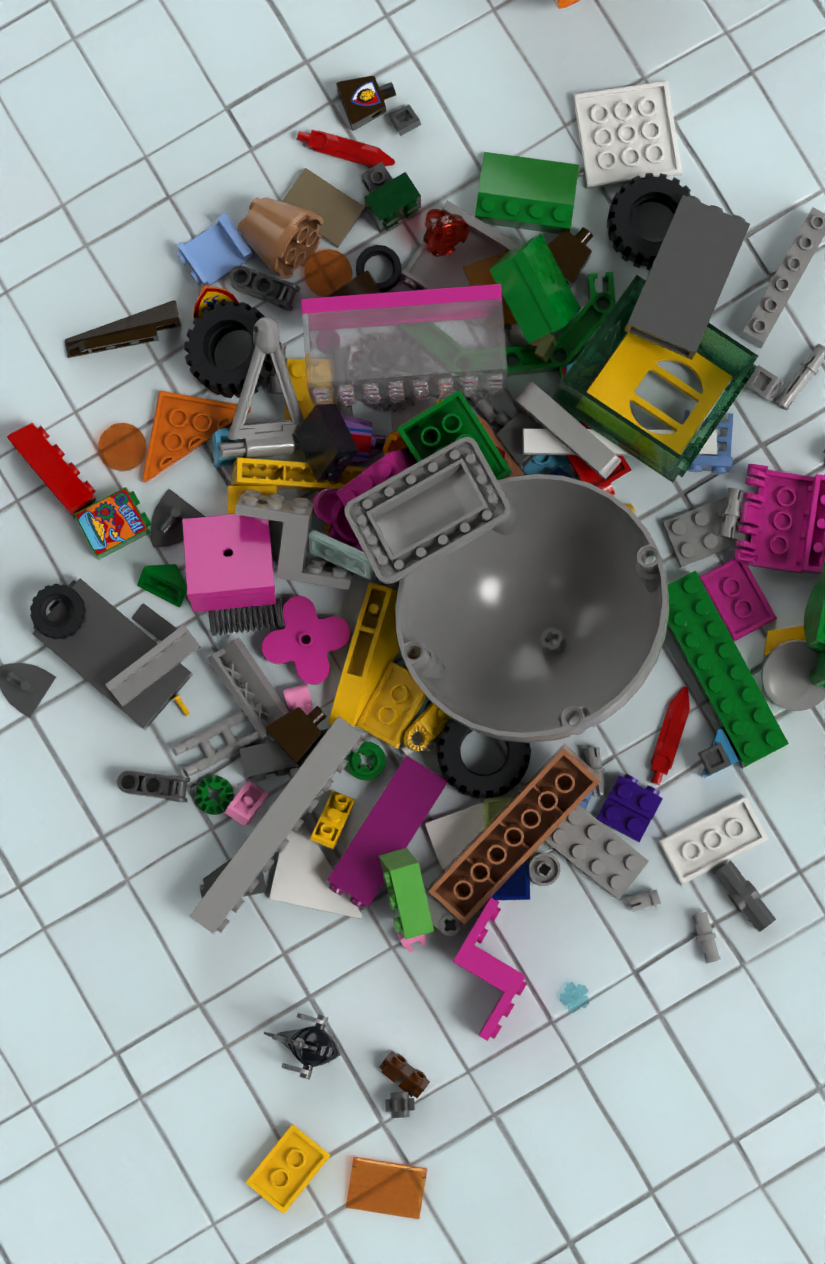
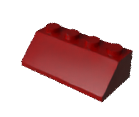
(52, 469)

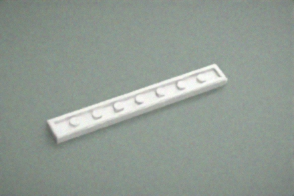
(544, 443)

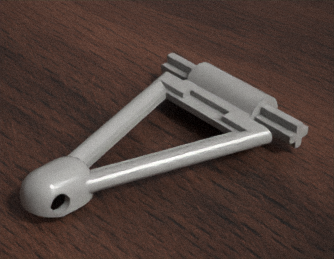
(264, 438)

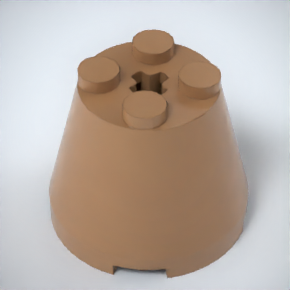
(281, 234)

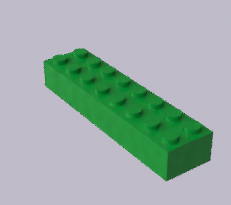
(721, 672)

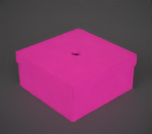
(228, 562)

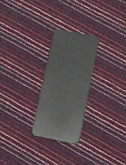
(153, 622)

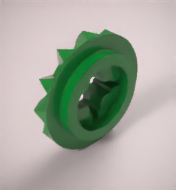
(378, 762)
(225, 797)

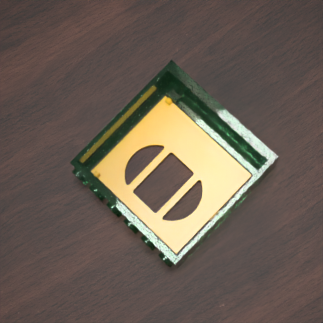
(608, 399)

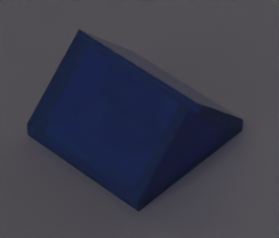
(516, 887)

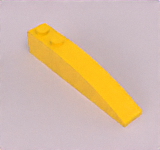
(286, 475)

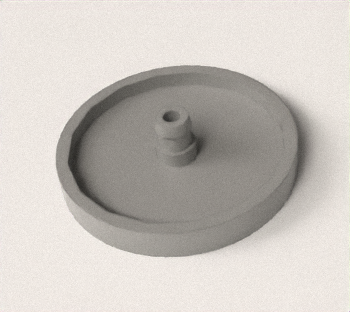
(787, 676)

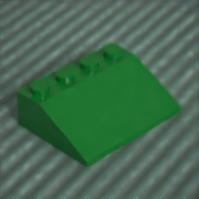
(526, 193)
(445, 424)

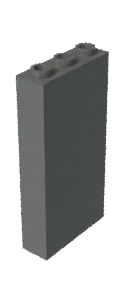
(687, 276)
(106, 648)

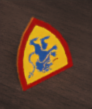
(209, 297)

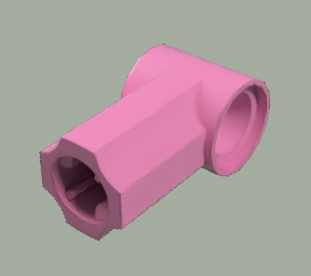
(298, 697)

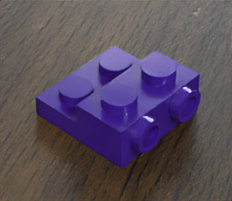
(629, 807)

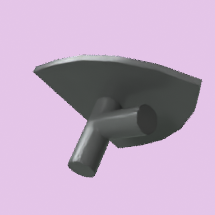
(167, 519)
(24, 685)

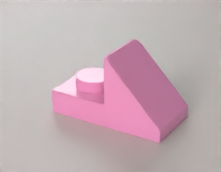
(246, 803)

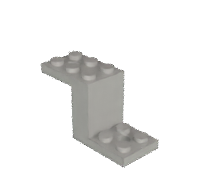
(297, 521)

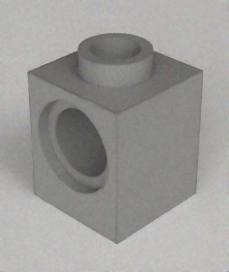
(765, 383)

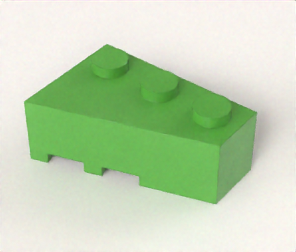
(406, 893)

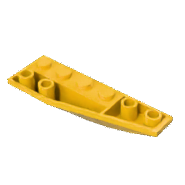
(369, 653)

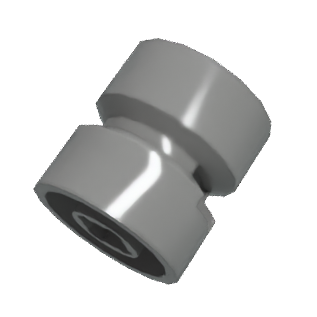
(544, 869)

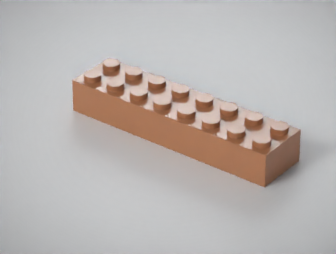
(514, 834)

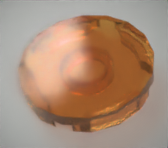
(327, 272)
(122, 447)

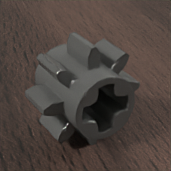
(399, 1104)

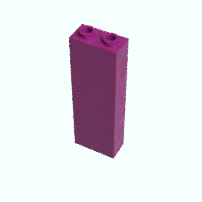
(386, 830)

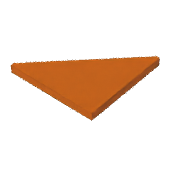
(181, 427)

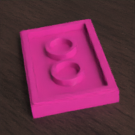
(738, 598)

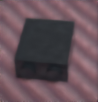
(326, 442)

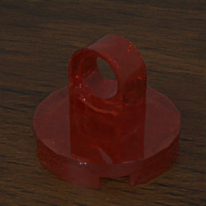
(444, 233)

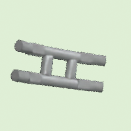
(203, 739)

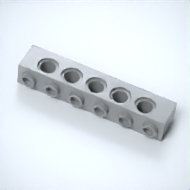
(785, 279)

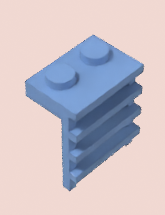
(722, 461)

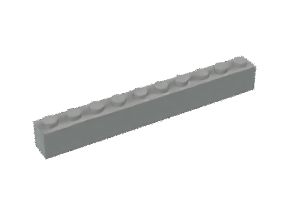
(276, 826)

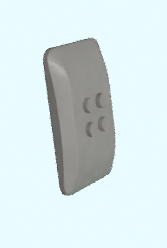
(427, 511)

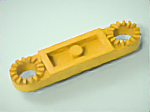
(428, 725)

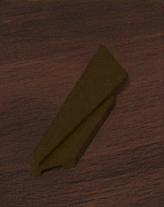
(125, 332)

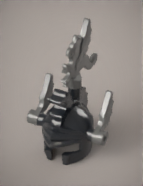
(309, 1045)

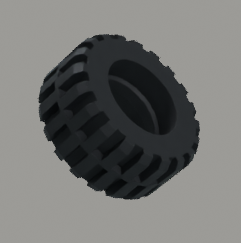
(624, 203)
(206, 336)
(476, 784)

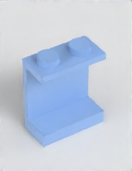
(215, 252)

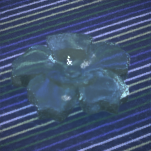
(574, 997)

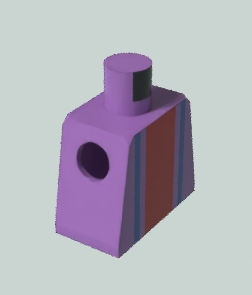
(362, 435)

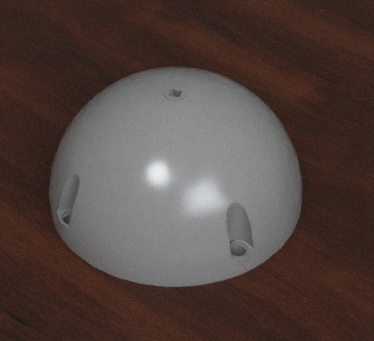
(558, 569)

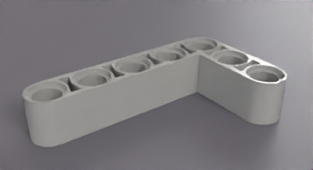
(567, 429)

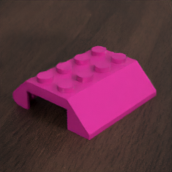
(783, 521)

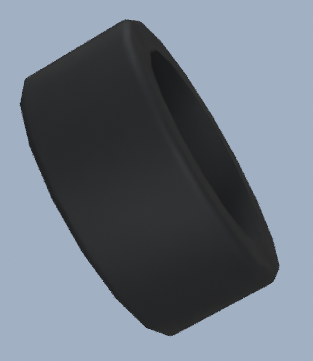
(381, 251)

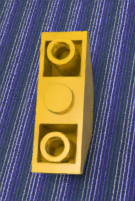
(332, 820)

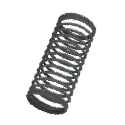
(278, 617)

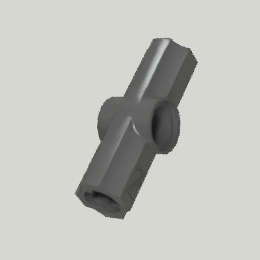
(744, 896)

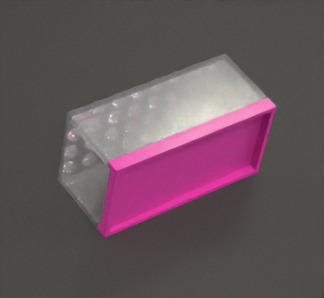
(405, 345)

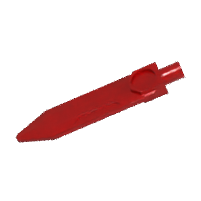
(345, 148)
(670, 735)

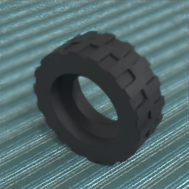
(40, 604)

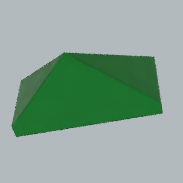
(164, 582)

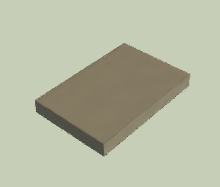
(333, 205)

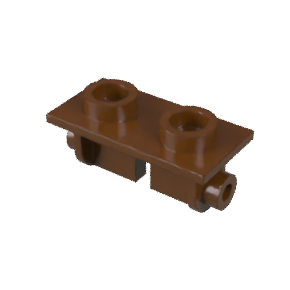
(413, 1079)

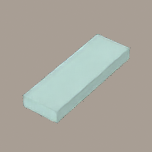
(340, 554)

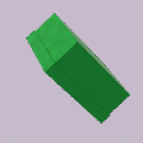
(535, 289)

